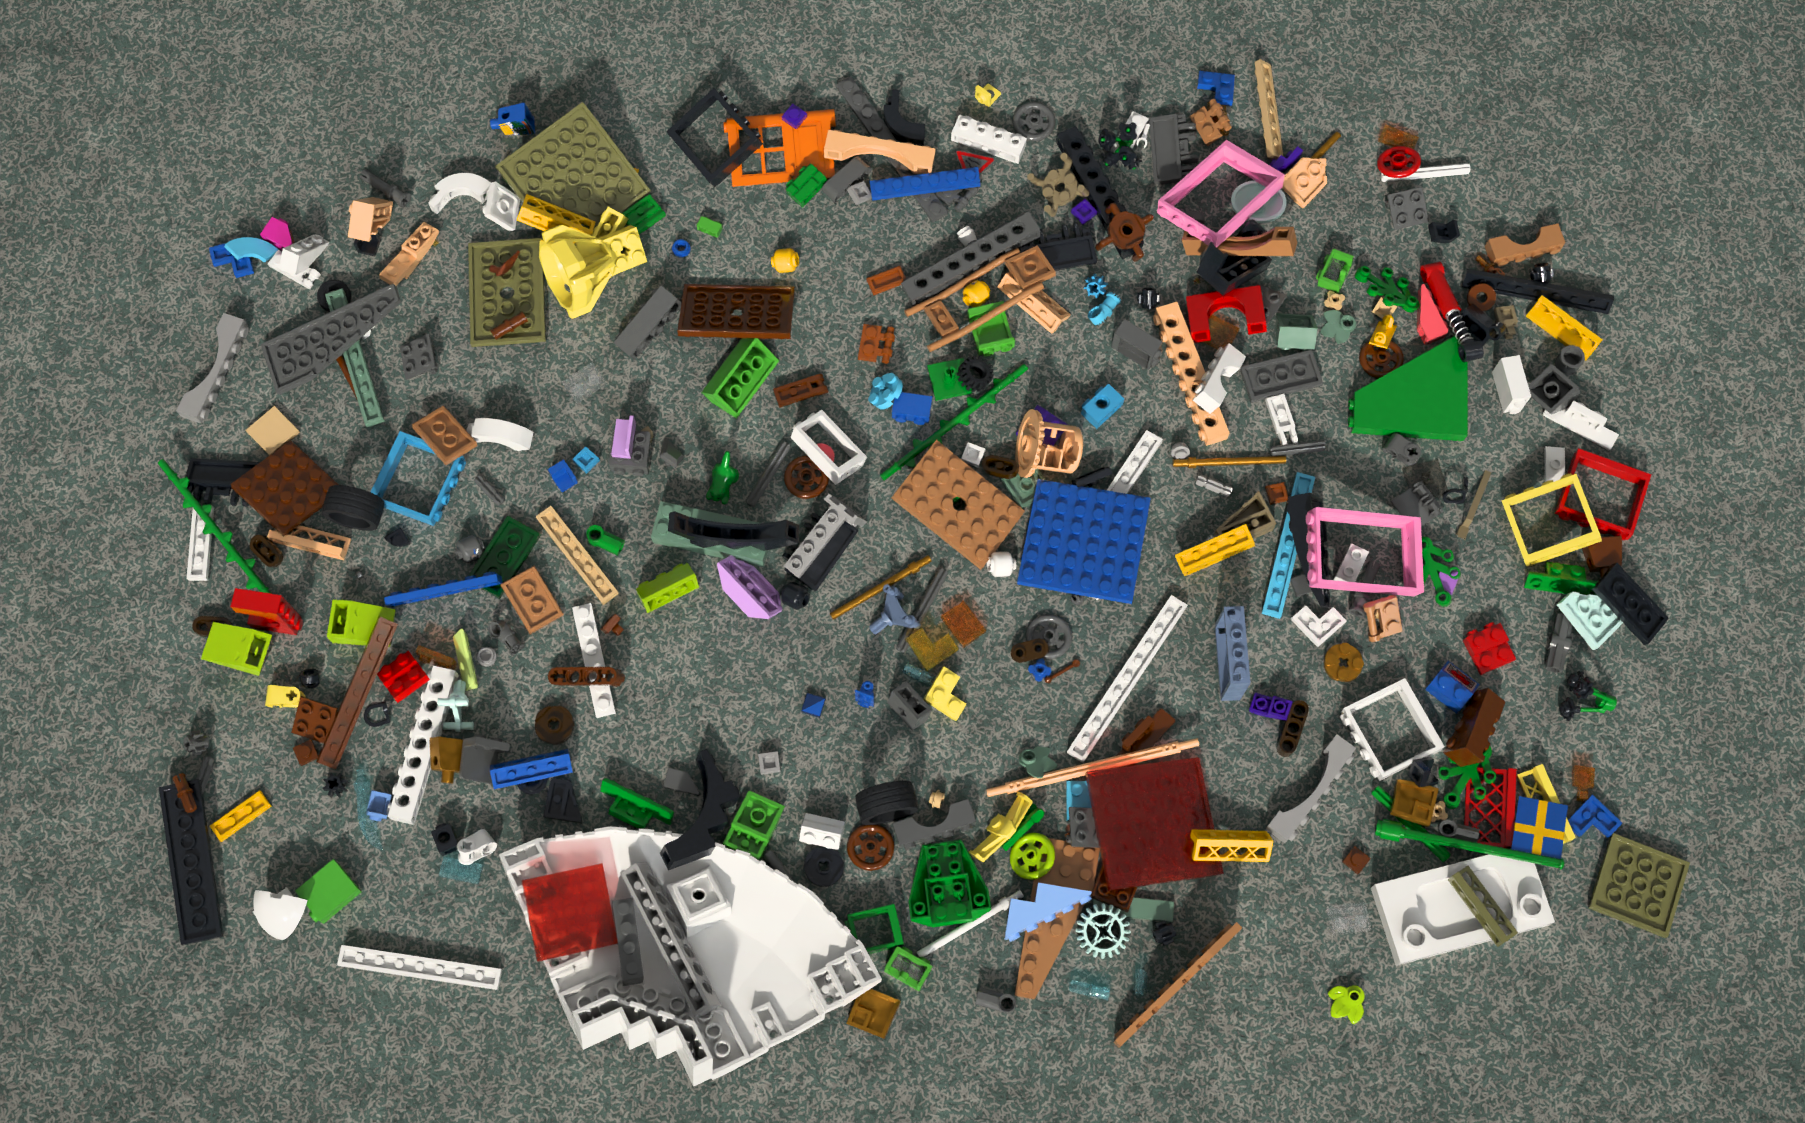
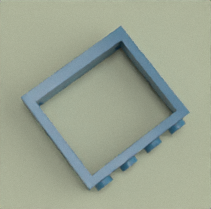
(389, 467)

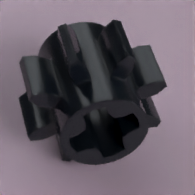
(1542, 273)
(1148, 298)
(335, 790)
(1163, 932)

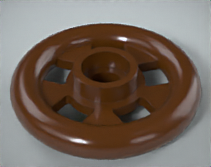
(1368, 366)
(791, 482)
(879, 861)

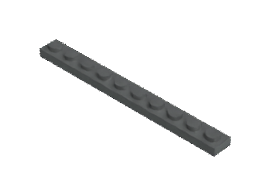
(876, 127)

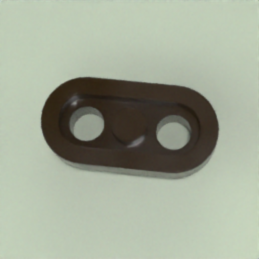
(1001, 468)
(267, 552)
(199, 621)
(1029, 650)

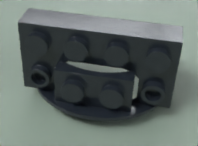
(1227, 272)

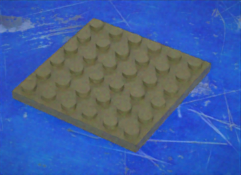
(574, 168)

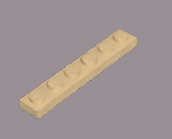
(1268, 109)
(577, 555)

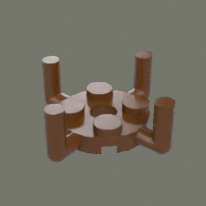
(1116, 235)

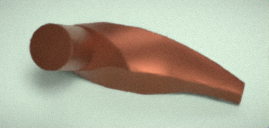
(505, 267)

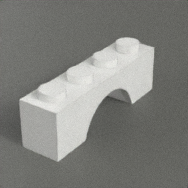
(1211, 392)

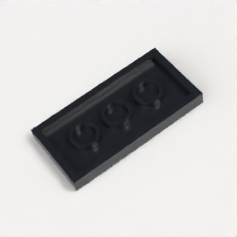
(1630, 603)

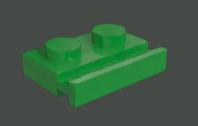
(644, 214)

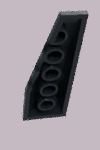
(1298, 508)

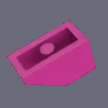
(277, 233)

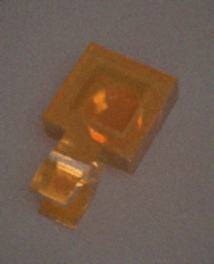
(1583, 779)

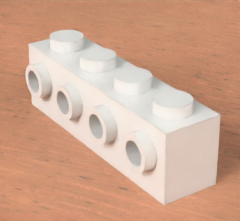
(988, 138)

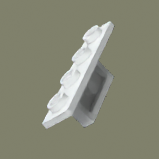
(1585, 423)

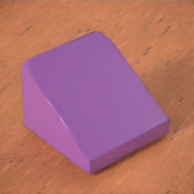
(1448, 583)

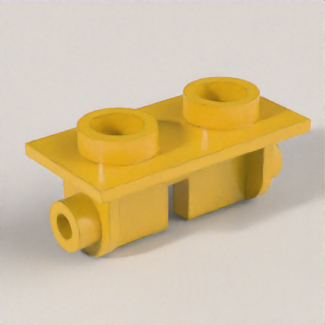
(1383, 332)

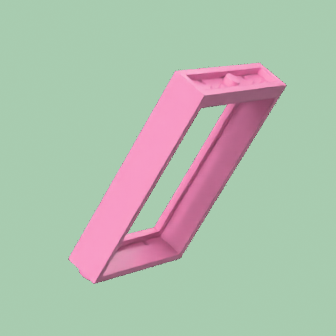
(1241, 161)
(1411, 550)

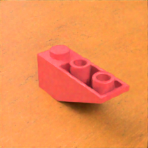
(1429, 322)

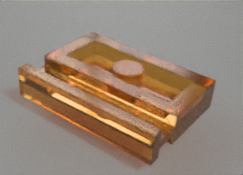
(963, 624)

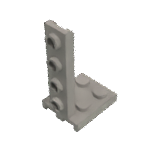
(821, 534)

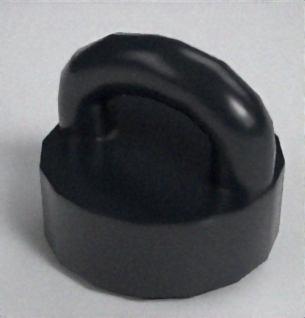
(309, 676)

